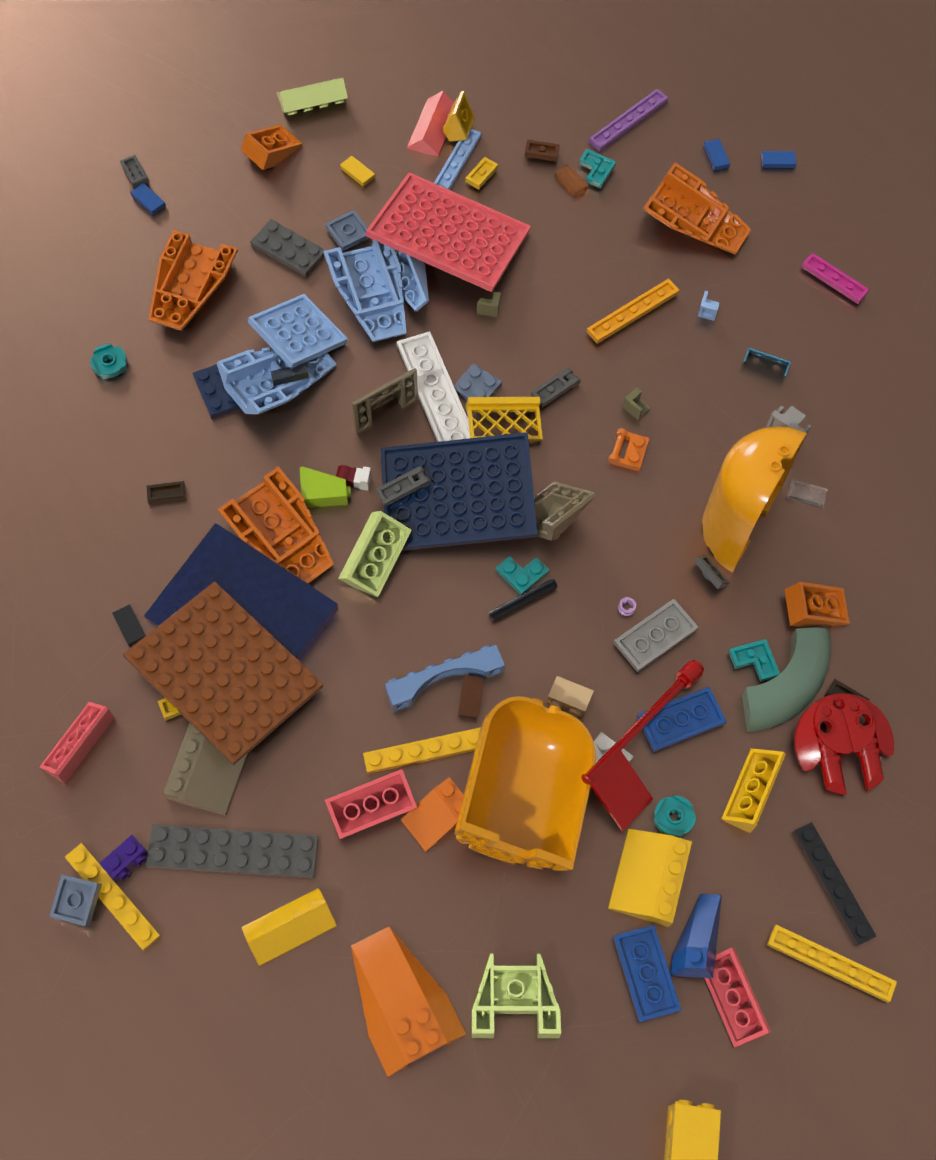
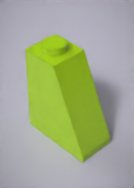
(323, 489)

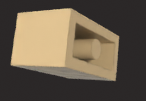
(570, 697)

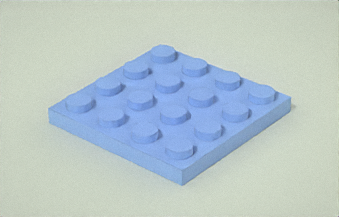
(297, 330)

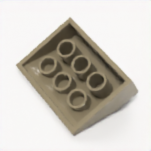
(202, 775)

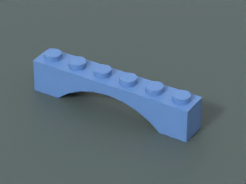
(483, 663)

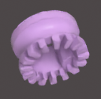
(631, 610)

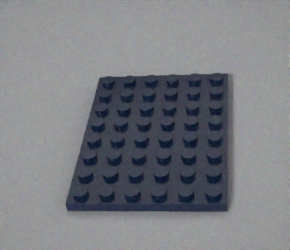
(475, 493)

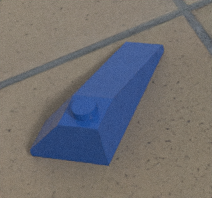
(697, 945)

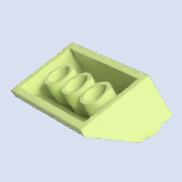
(312, 95)
(375, 553)

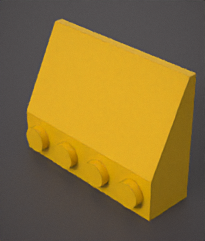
(650, 876)

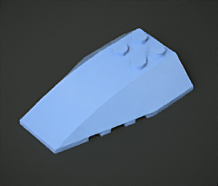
(371, 287)
(250, 380)

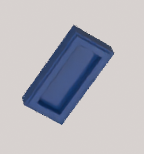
(716, 154)
(778, 159)
(148, 199)

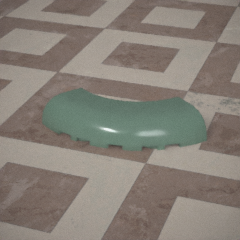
(795, 686)

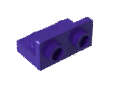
(124, 859)

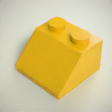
(459, 119)

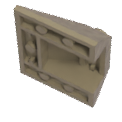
(402, 388)
(558, 507)

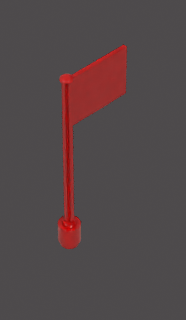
(613, 775)

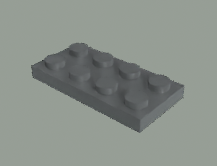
(288, 248)

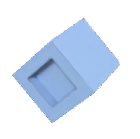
(708, 308)

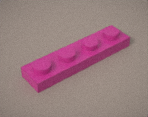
(835, 278)

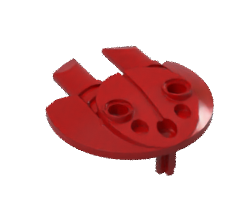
(843, 736)

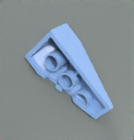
(413, 281)

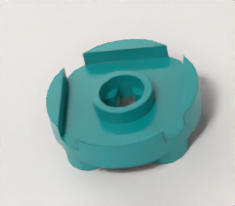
(112, 369)
(671, 805)

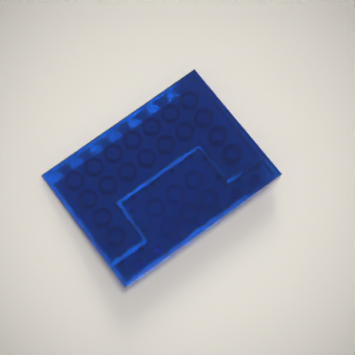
(268, 592)

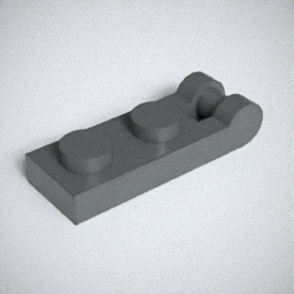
(556, 387)
(403, 486)

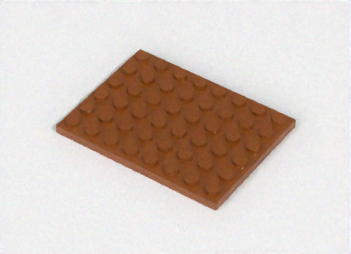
(223, 672)

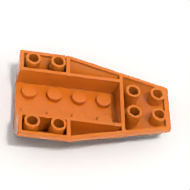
(187, 279)

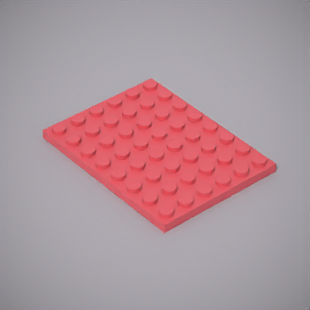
(448, 231)

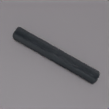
(522, 599)

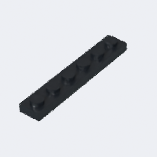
(834, 884)

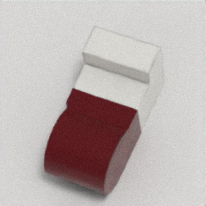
(355, 477)

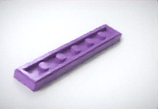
(628, 120)

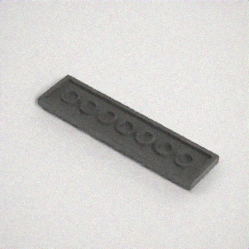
(232, 851)

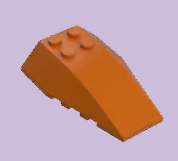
(690, 208)
(279, 526)
(401, 1002)

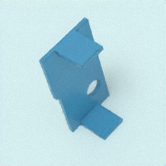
(770, 357)

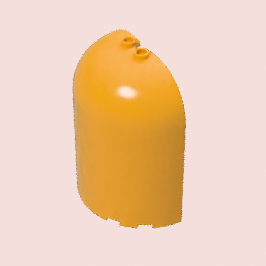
(746, 488)
(527, 785)

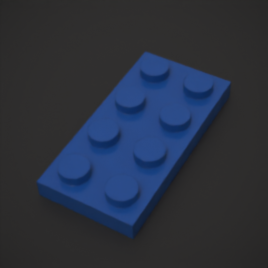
(683, 719)
(646, 973)

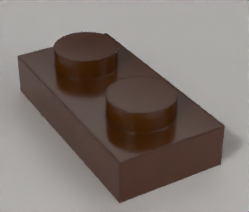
(542, 150)

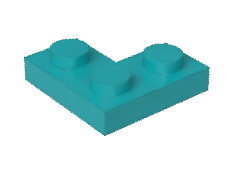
(599, 165)
(522, 579)
(759, 655)

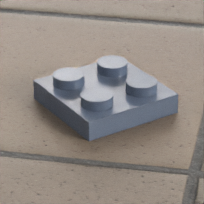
(347, 230)
(477, 383)
(75, 900)

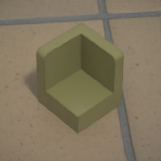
(488, 306)
(635, 405)

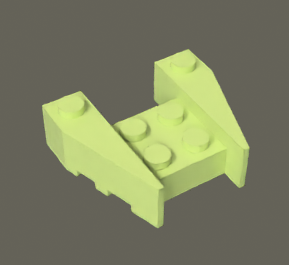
(516, 992)

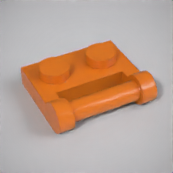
(634, 453)

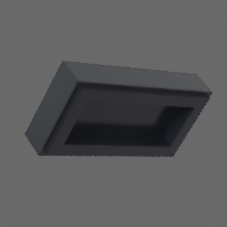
(288, 375)
(129, 625)

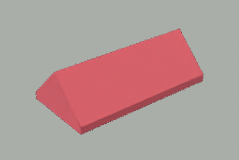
(429, 132)
(77, 741)
(370, 804)
(736, 999)

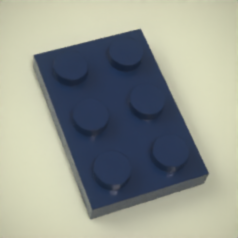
(213, 392)

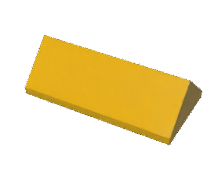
(753, 788)
(288, 927)

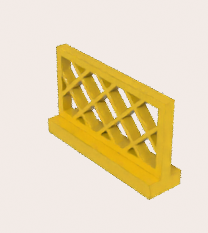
(506, 405)

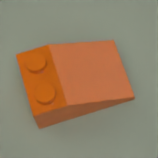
(269, 146)
(816, 605)
(435, 815)

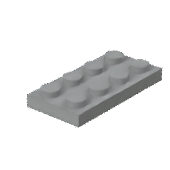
(655, 635)

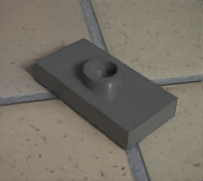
(134, 171)
(711, 572)

